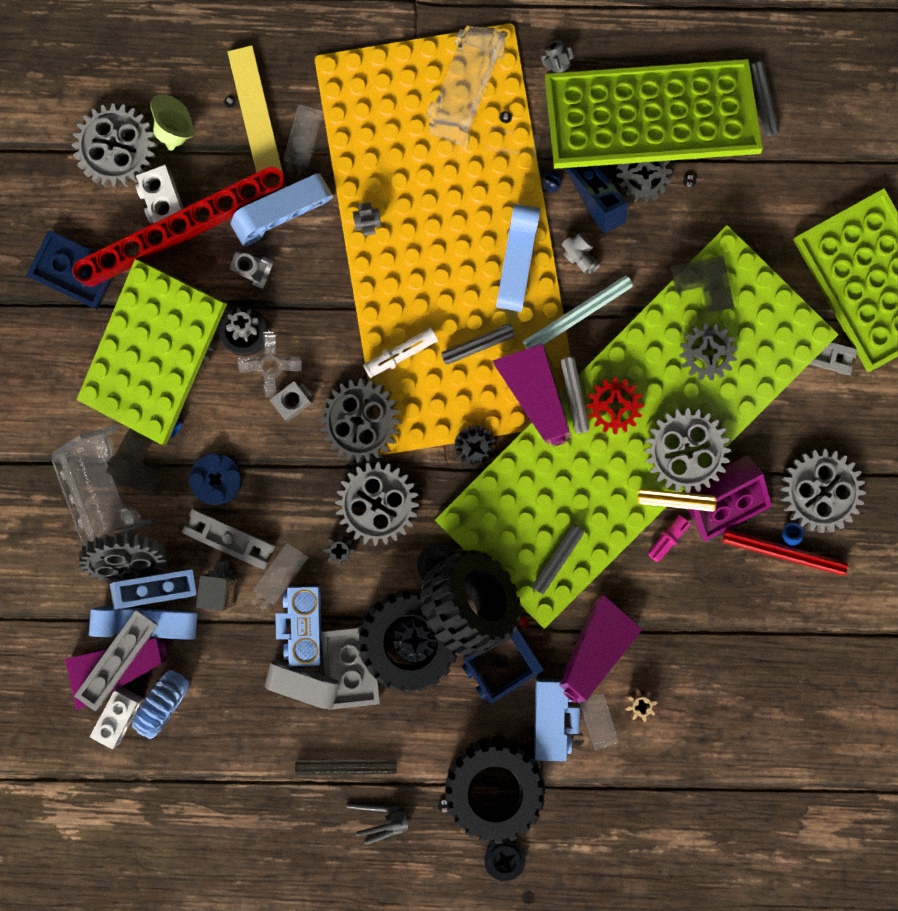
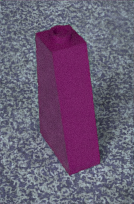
(535, 388)
(599, 646)
(81, 665)

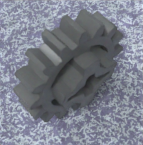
(632, 176)
(708, 364)

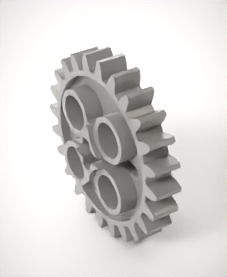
(108, 166)
(681, 427)
(389, 483)
(837, 508)

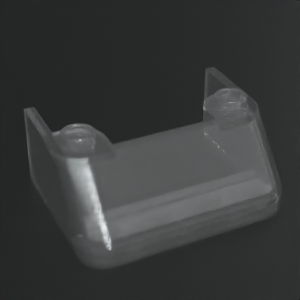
(466, 83)
(90, 490)

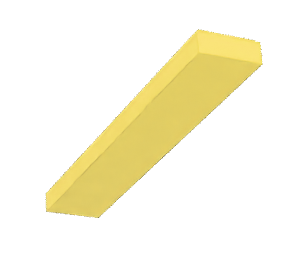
(255, 111)

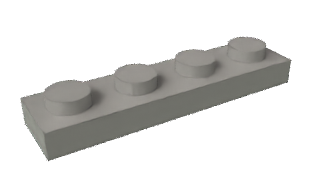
(116, 660)

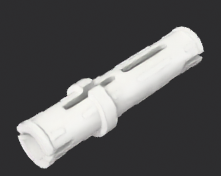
(427, 338)

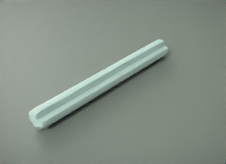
(579, 313)

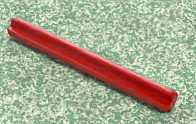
(785, 552)

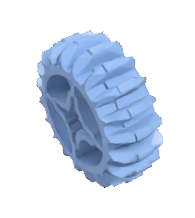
(160, 704)

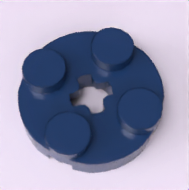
(216, 494)

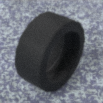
(243, 350)

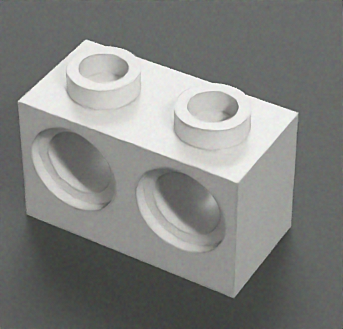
(164, 195)
(116, 717)

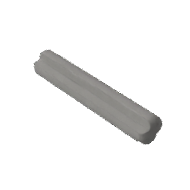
(575, 395)

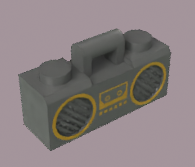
(218, 588)

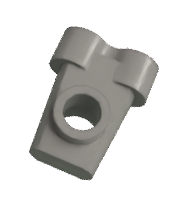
(577, 251)
(257, 271)

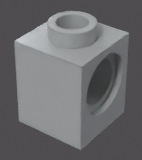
(280, 400)

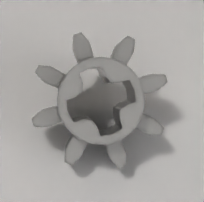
(235, 324)

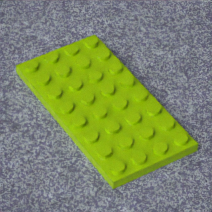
(652, 114)

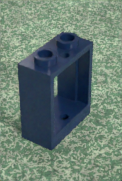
(484, 689)

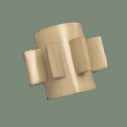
(647, 708)

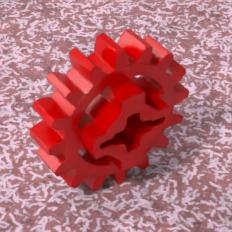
(615, 393)

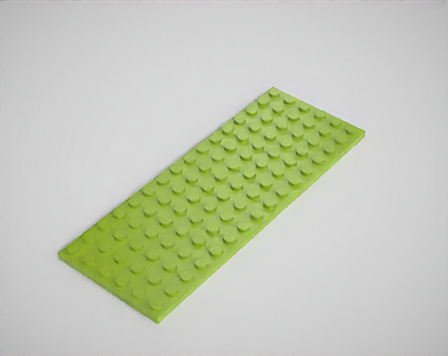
(593, 480)

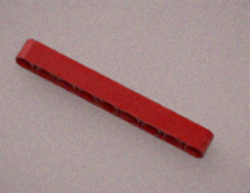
(167, 227)

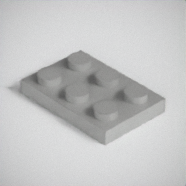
(344, 664)

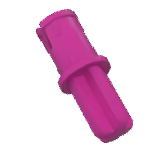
(668, 538)

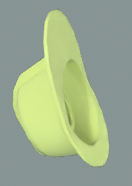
(171, 121)

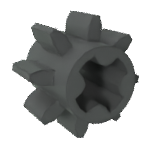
(557, 56)
(367, 219)
(334, 556)

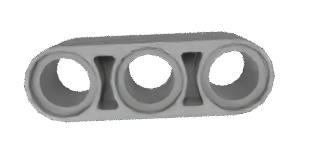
(301, 684)

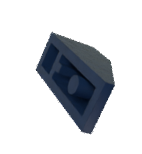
(599, 196)

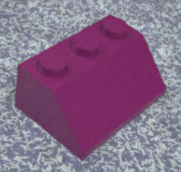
(739, 496)

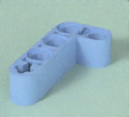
(277, 208)
(517, 257)
(172, 623)

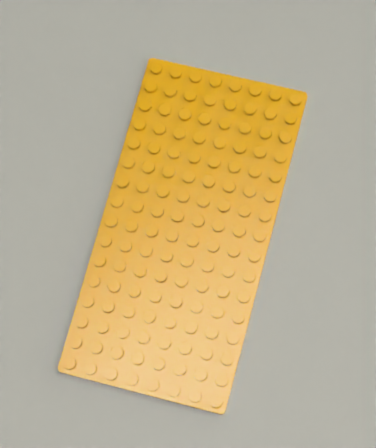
(439, 232)

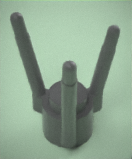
(395, 821)

